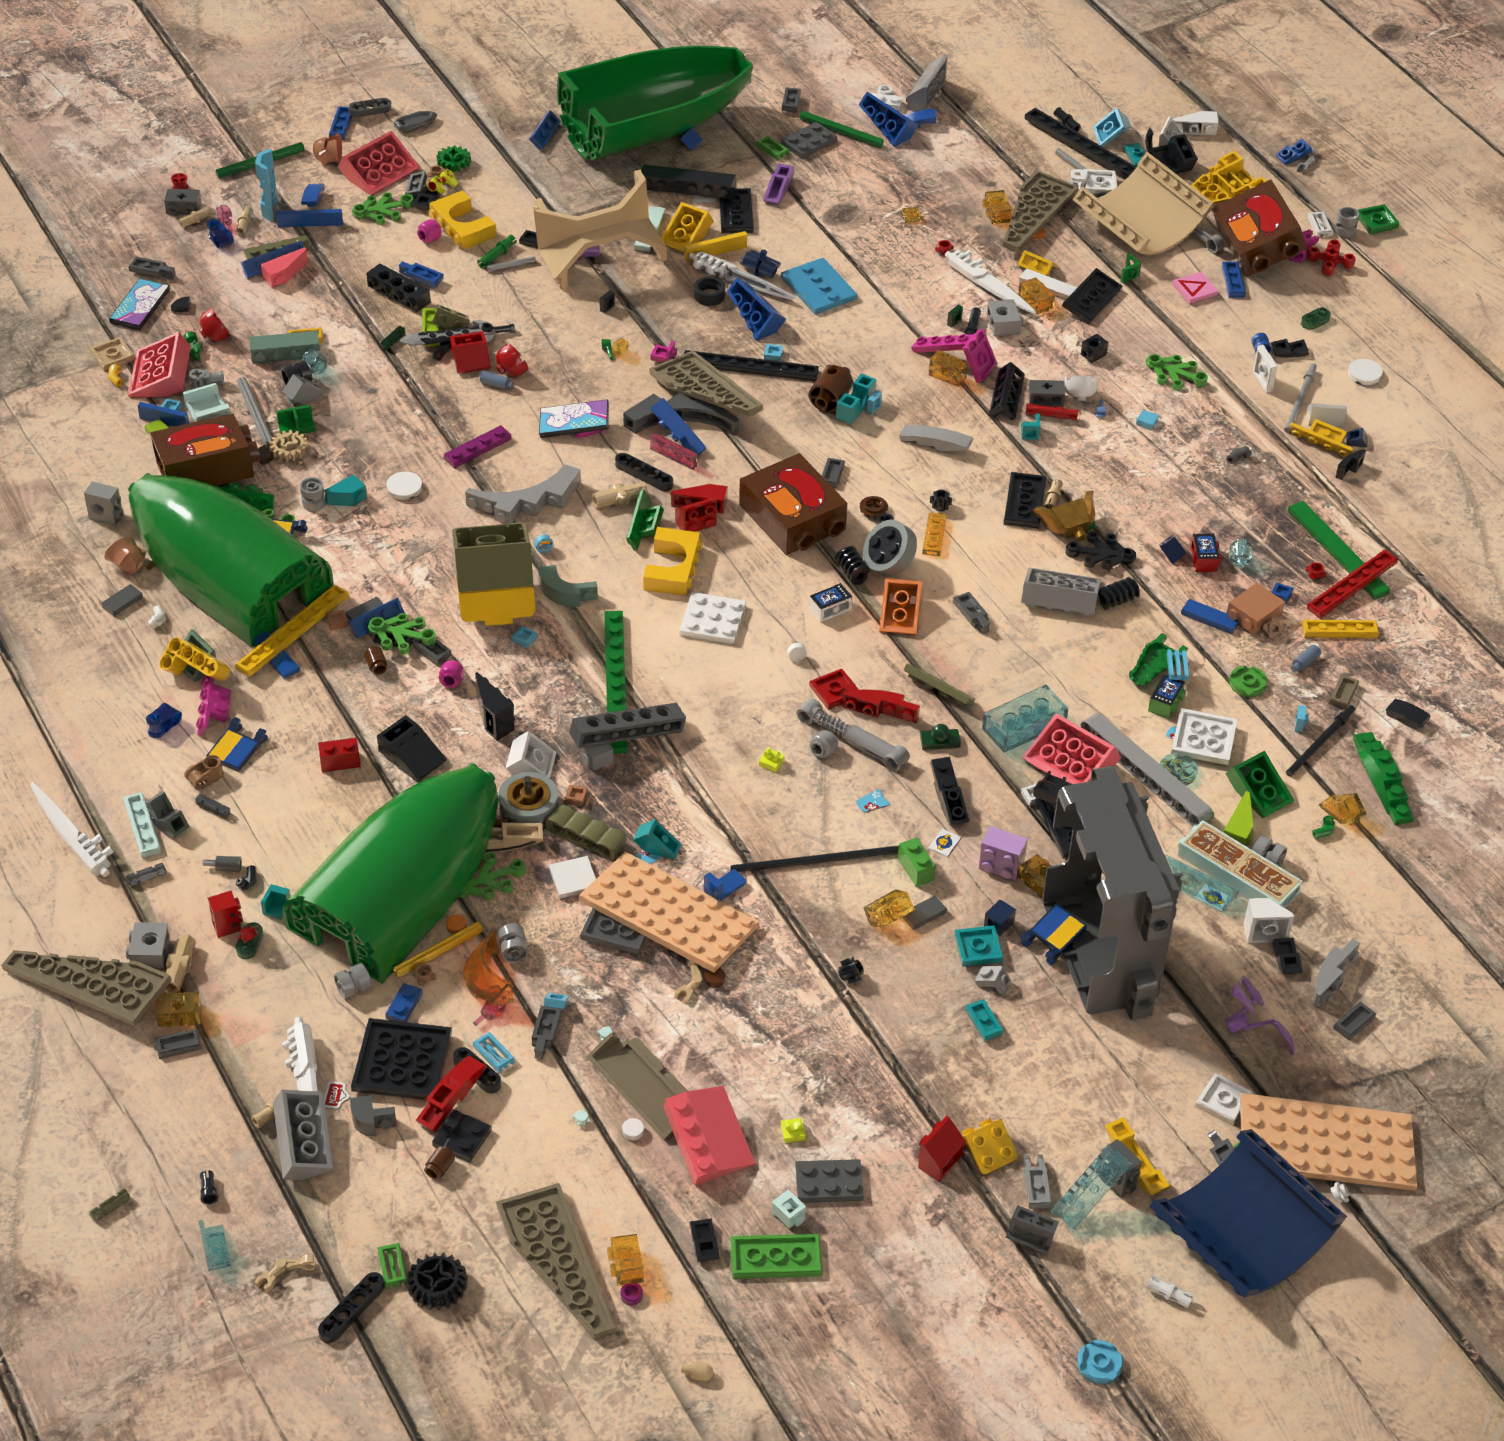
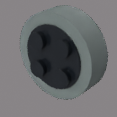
(890, 548)

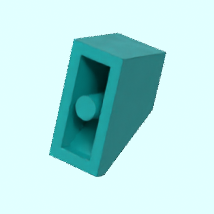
(346, 492)
(657, 840)

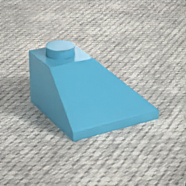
(1111, 127)

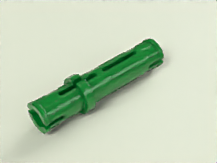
(501, 248)

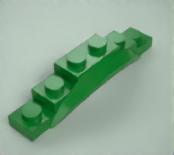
(1384, 777)

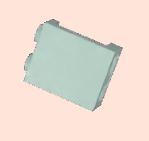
(205, 403)

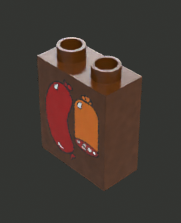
(1259, 228)
(206, 451)
(793, 504)

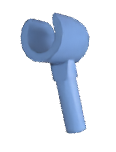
(1100, 411)

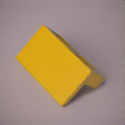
(1036, 263)

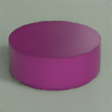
(631, 1294)

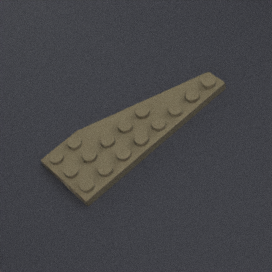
(1037, 203)
(701, 380)
(107, 986)
(549, 1241)

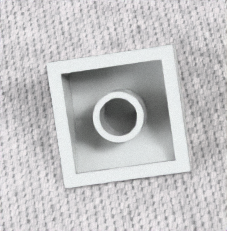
(530, 755)
(1266, 921)

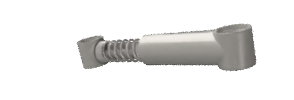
(892, 756)

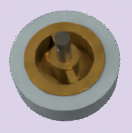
(528, 798)

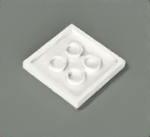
(712, 618)
(1204, 736)

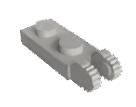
(1037, 1183)

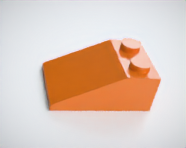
(901, 606)

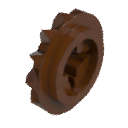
(869, 502)

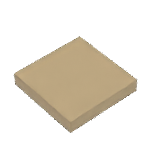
(112, 353)

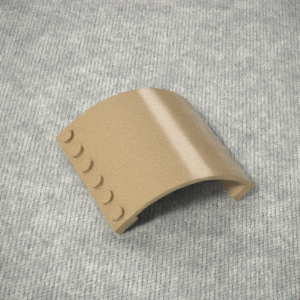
(1150, 208)

